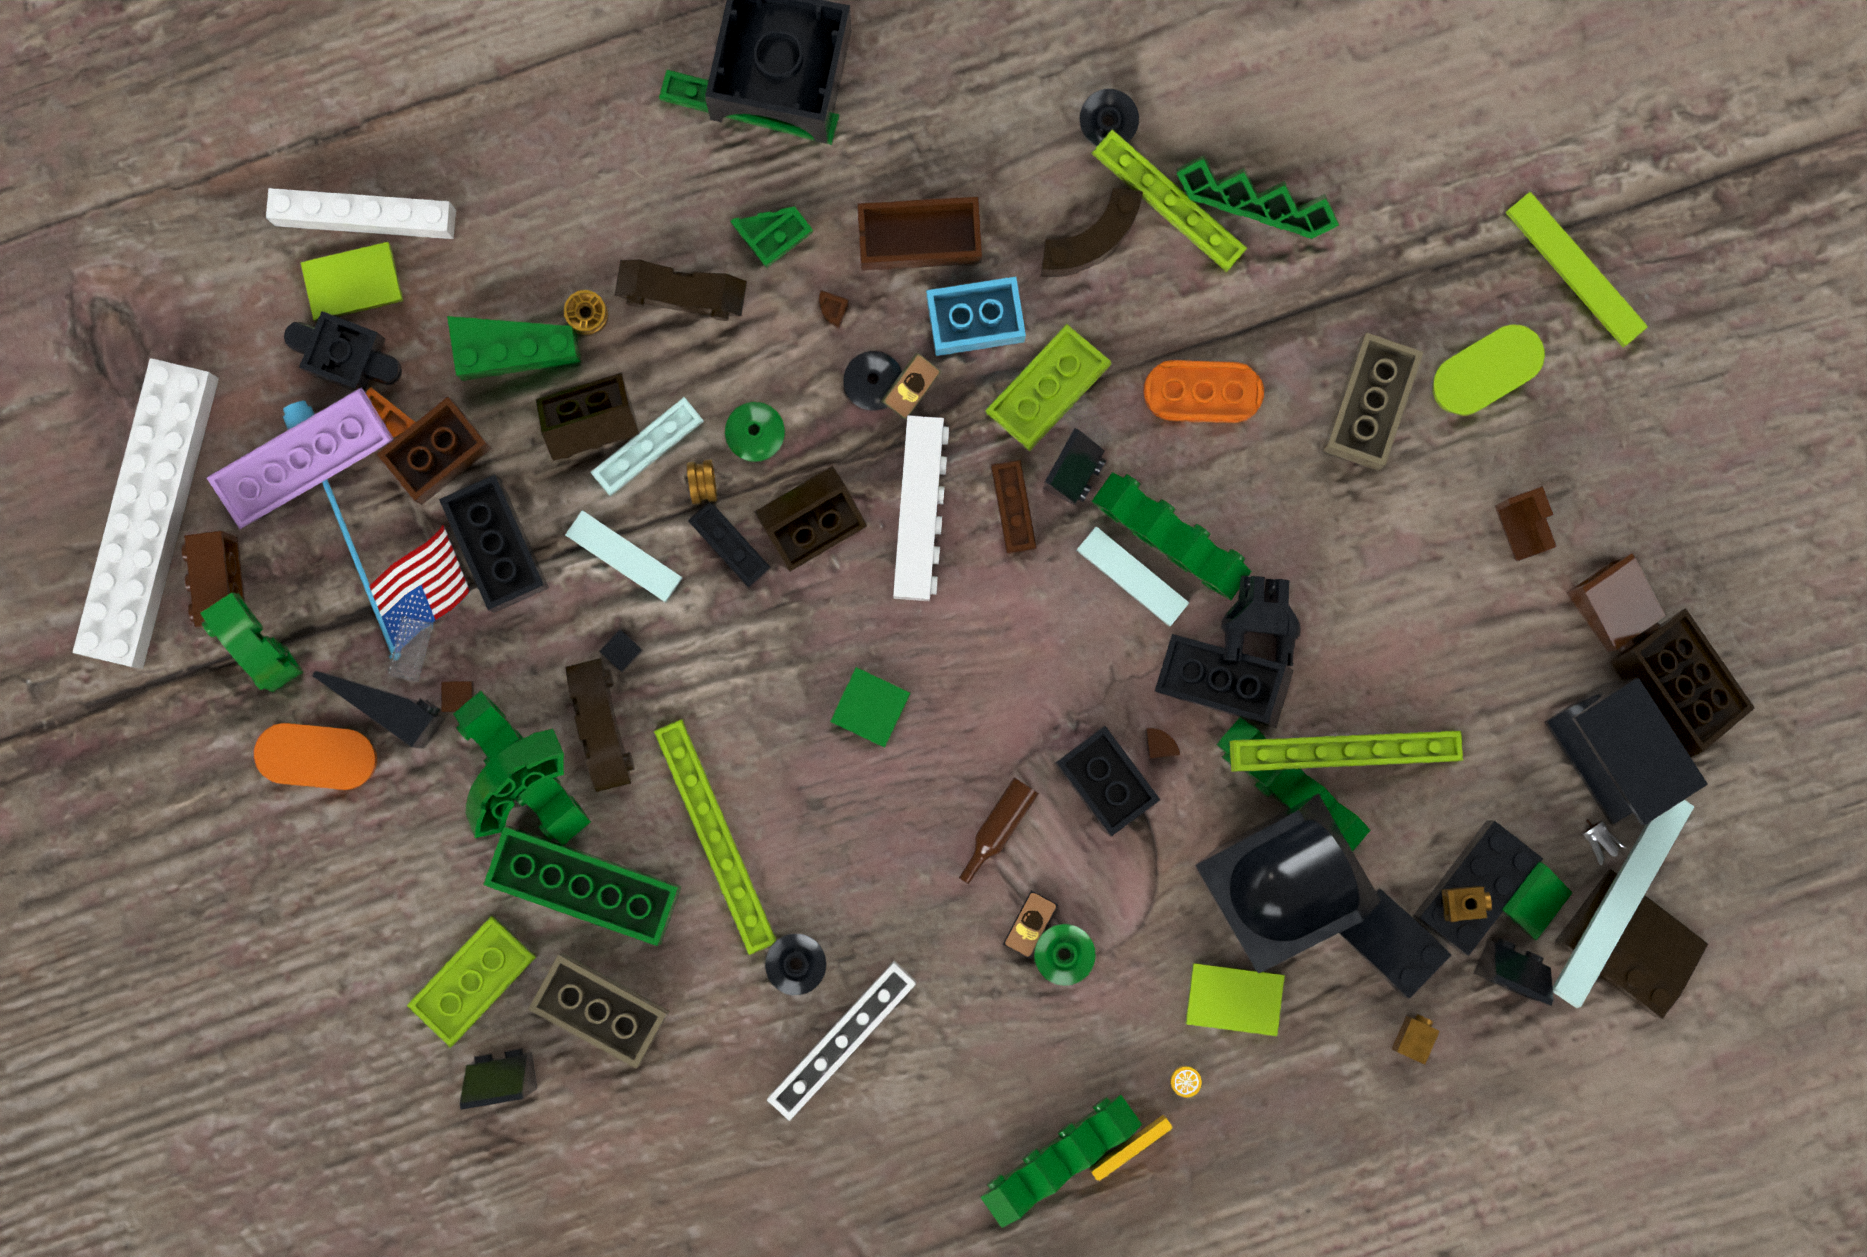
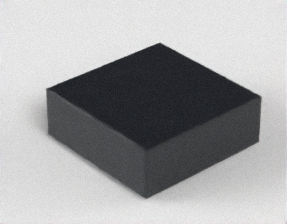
(621, 650)

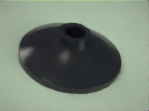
(1112, 104)
(855, 380)
(792, 980)

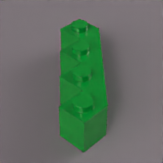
(1270, 207)
(1162, 529)
(1294, 786)
(556, 809)
(1053, 1165)

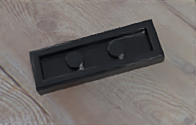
(729, 544)

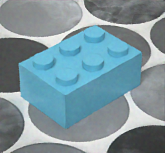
(975, 316)

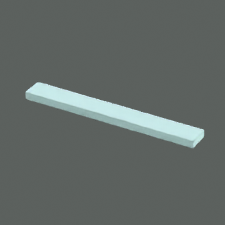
(1620, 904)

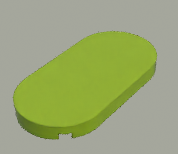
(1488, 370)

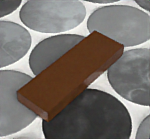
(1013, 506)

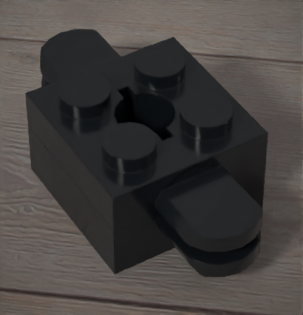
(342, 352)

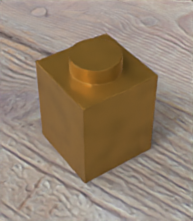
(1416, 1038)

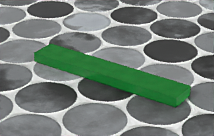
(691, 91)

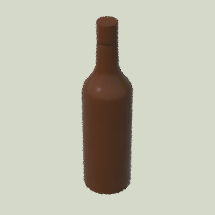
(1000, 825)

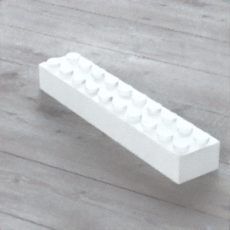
(146, 514)

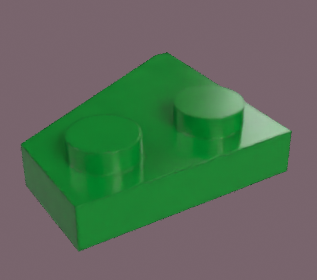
(773, 233)

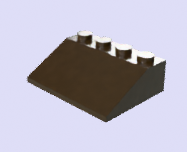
(1686, 682)
(1651, 956)

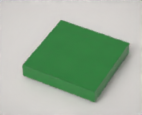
(870, 707)
(1537, 901)

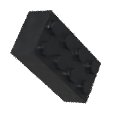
(494, 543)
(1491, 861)

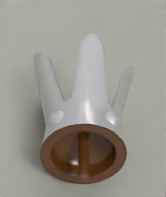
(1600, 833)

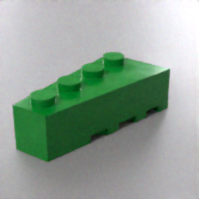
(506, 347)

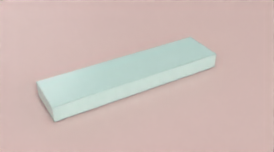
(647, 446)
(624, 556)
(1132, 576)

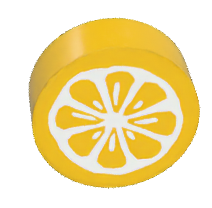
(1185, 1081)

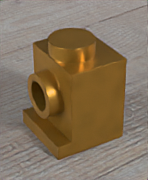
(1455, 900)

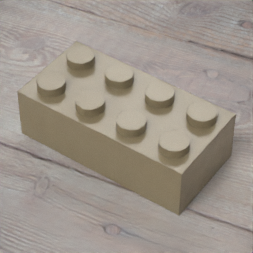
(1372, 401)
(599, 1010)

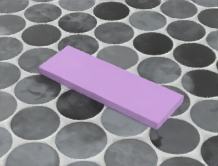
(300, 458)

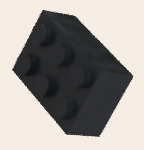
(1107, 781)

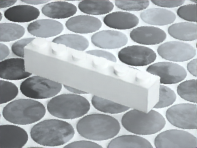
(361, 213)
(919, 508)
(841, 1040)

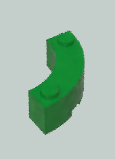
(240, 633)
(509, 773)

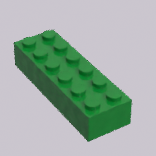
(582, 885)

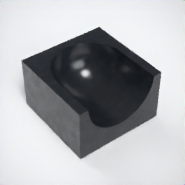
(1288, 883)

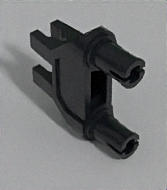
(1261, 612)

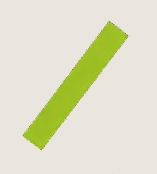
(1169, 200)
(1576, 269)

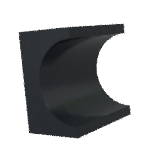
(780, 62)
(1626, 752)

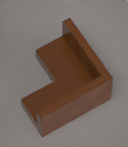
(1526, 523)

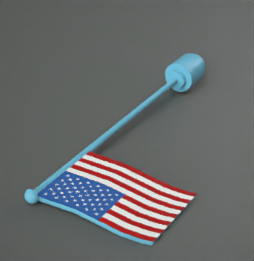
(418, 585)

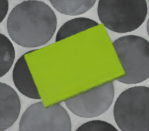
(352, 281)
(1234, 999)

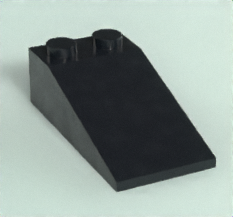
(1243, 689)
(404, 717)

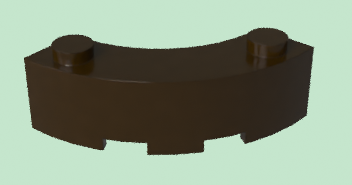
(1098, 242)
(699, 292)
(597, 725)

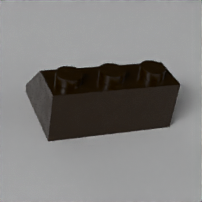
(586, 417)
(811, 518)

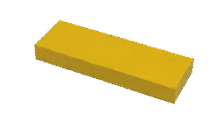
(1130, 1148)

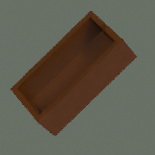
(919, 233)

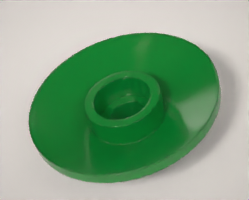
(759, 446)
(1076, 966)

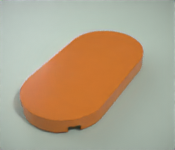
(1203, 391)
(315, 756)

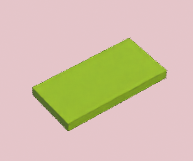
(1048, 387)
(471, 981)

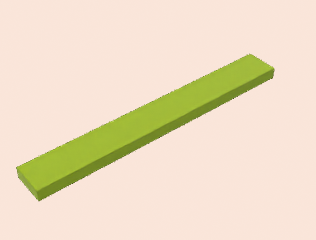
(1345, 751)
(715, 836)

